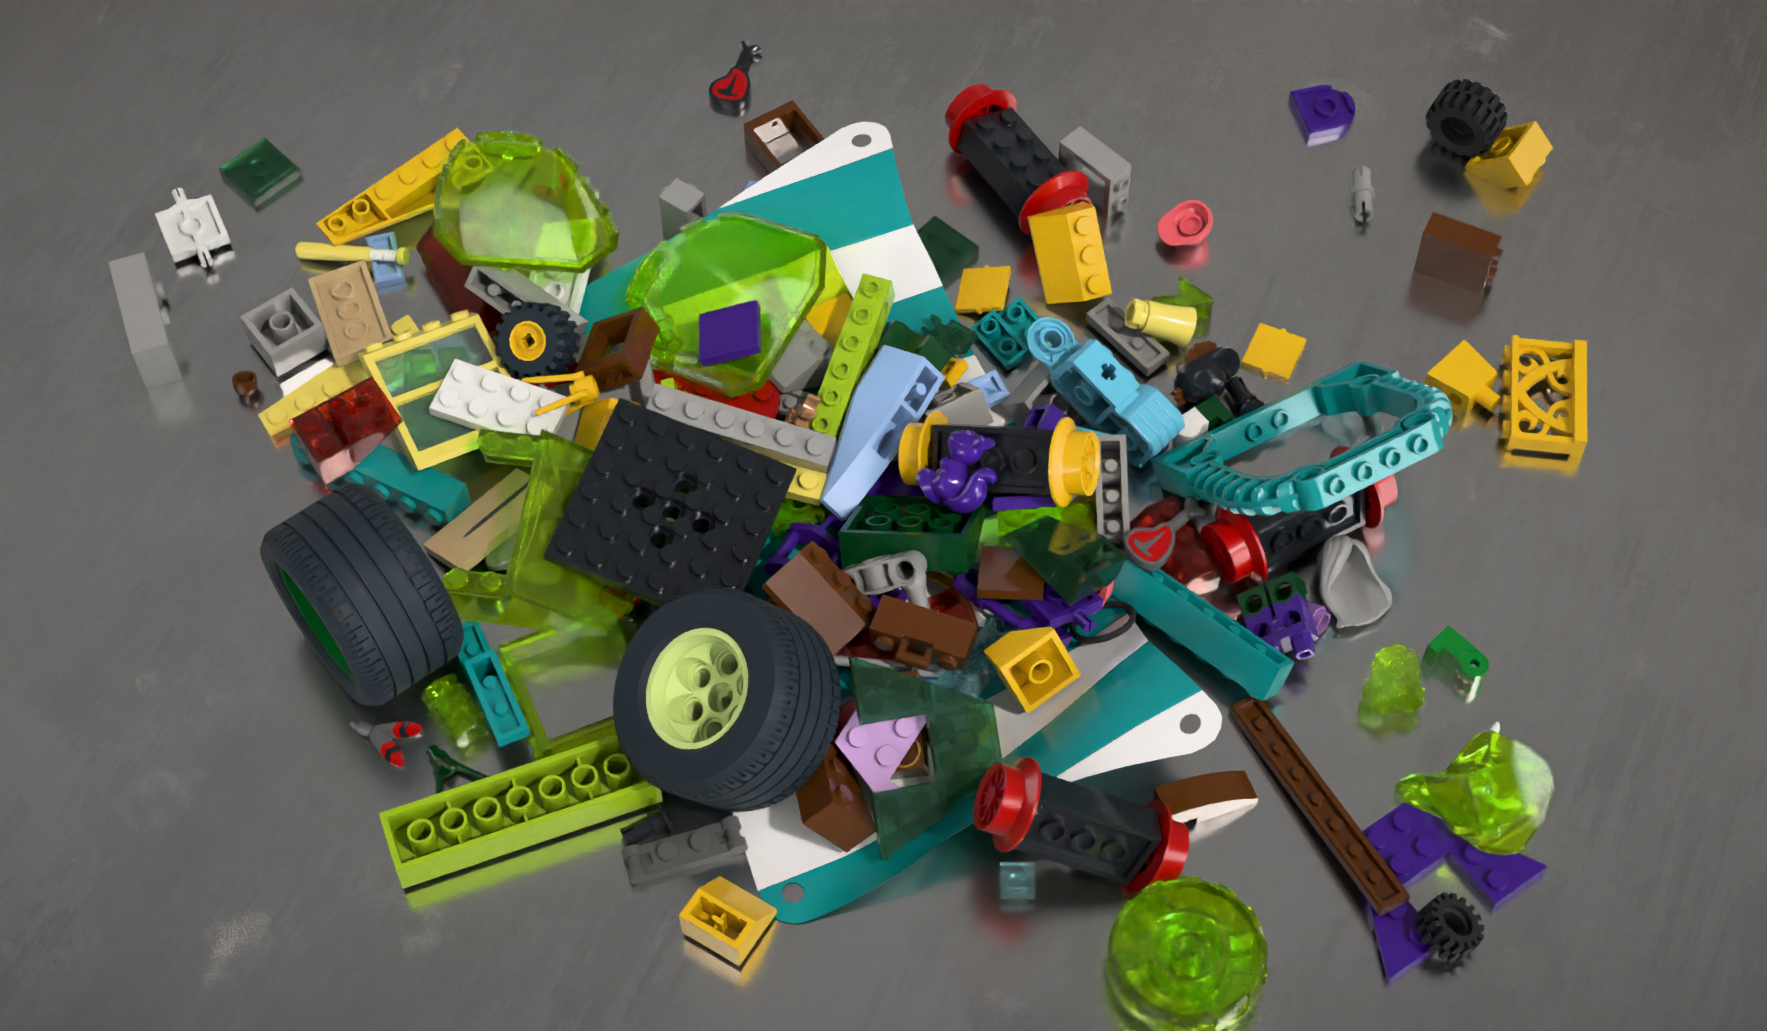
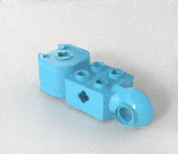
(1105, 390)

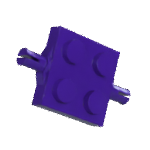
(1056, 611)

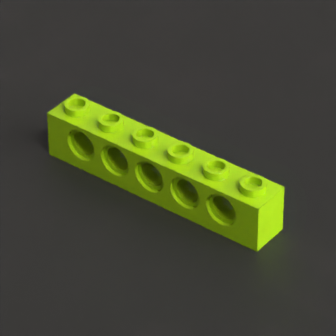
(853, 352)

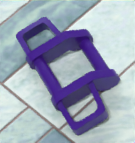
(804, 534)
(967, 585)

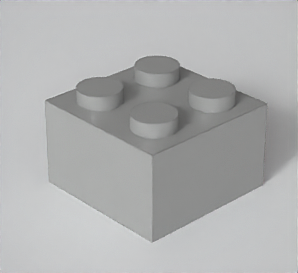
(285, 331)

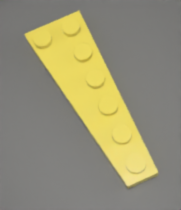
(319, 389)

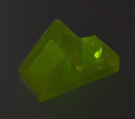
(1190, 296)

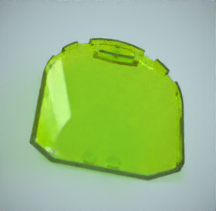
(723, 266)

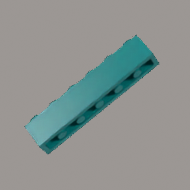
(394, 479)
(1203, 630)

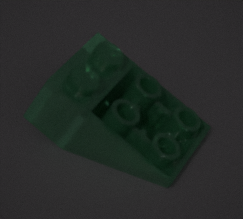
(1067, 556)

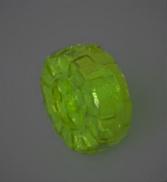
(1183, 991)

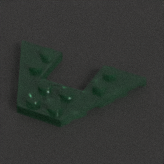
(960, 739)

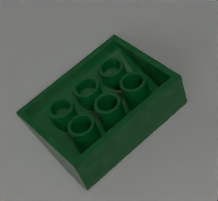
(906, 523)

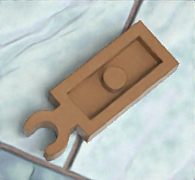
(804, 412)

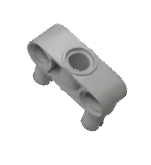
(888, 572)

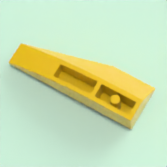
(393, 198)

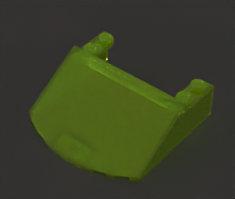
(536, 590)

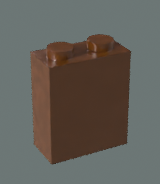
(1458, 253)

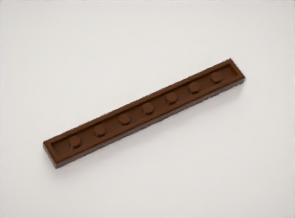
(1320, 805)

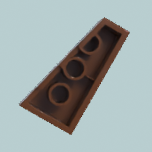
(834, 802)

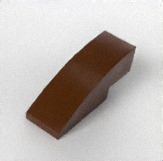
(1206, 795)

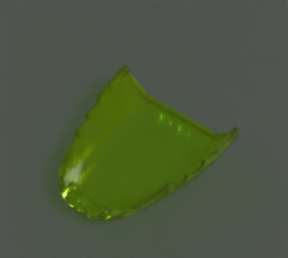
(520, 207)

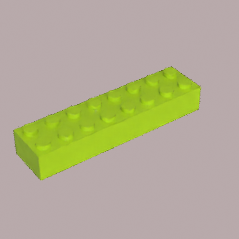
(513, 810)

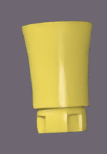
(1162, 320)

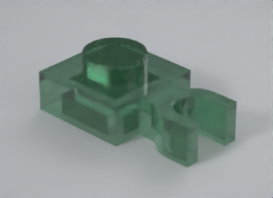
(954, 335)

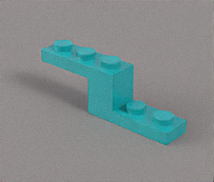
(491, 686)

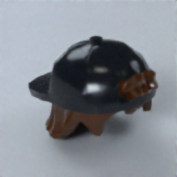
(1204, 372)

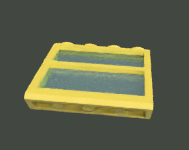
(412, 373)

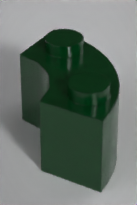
(901, 337)

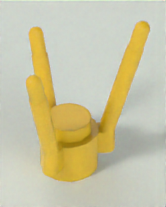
(583, 391)

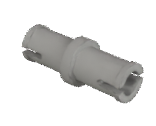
(1362, 193)

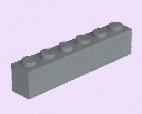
(747, 429)

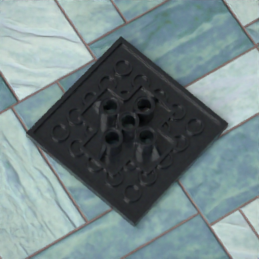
(645, 464)

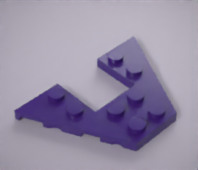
(1413, 845)

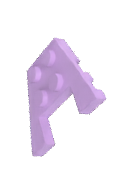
(878, 747)

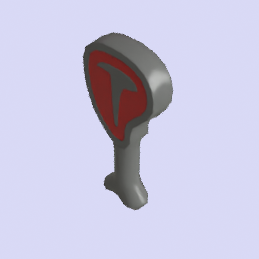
(1153, 546)

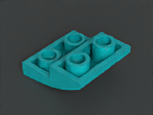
(1007, 333)

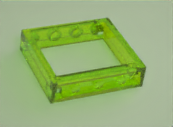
(535, 644)

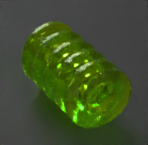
(455, 710)

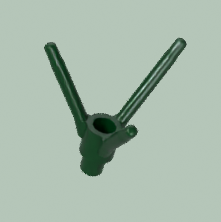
(445, 767)

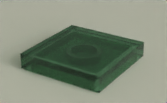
(260, 171)

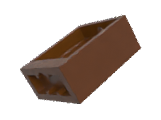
(785, 119)
(637, 332)

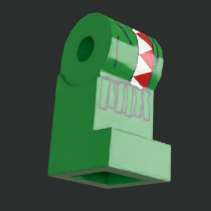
(1458, 657)

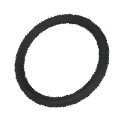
(1106, 637)

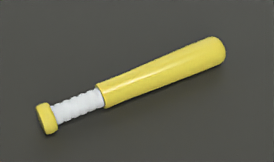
(328, 252)

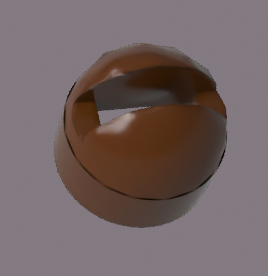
(245, 383)

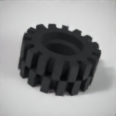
(1460, 917)

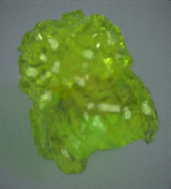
(1395, 681)

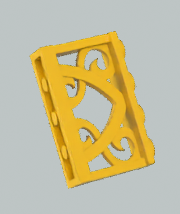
(1573, 368)

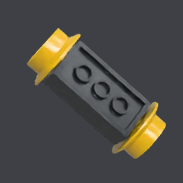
(1024, 458)

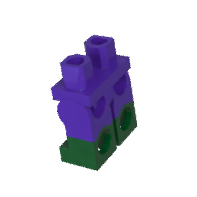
(1281, 615)

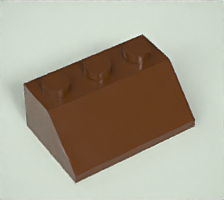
(822, 596)

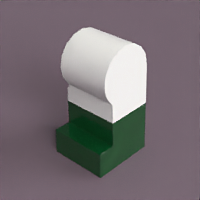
(1202, 419)

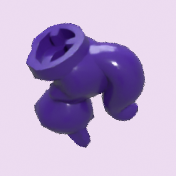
(951, 481)

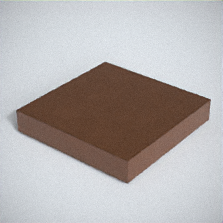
(1007, 576)

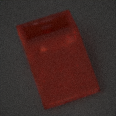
(345, 428)

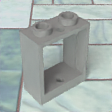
(1084, 150)

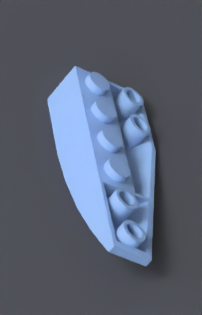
(882, 404)

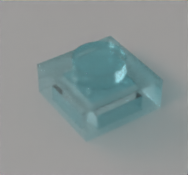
(1017, 880)

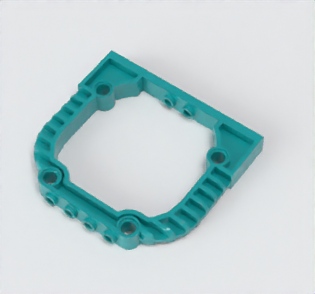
(1359, 387)

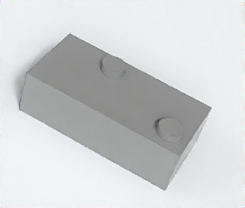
(145, 320)

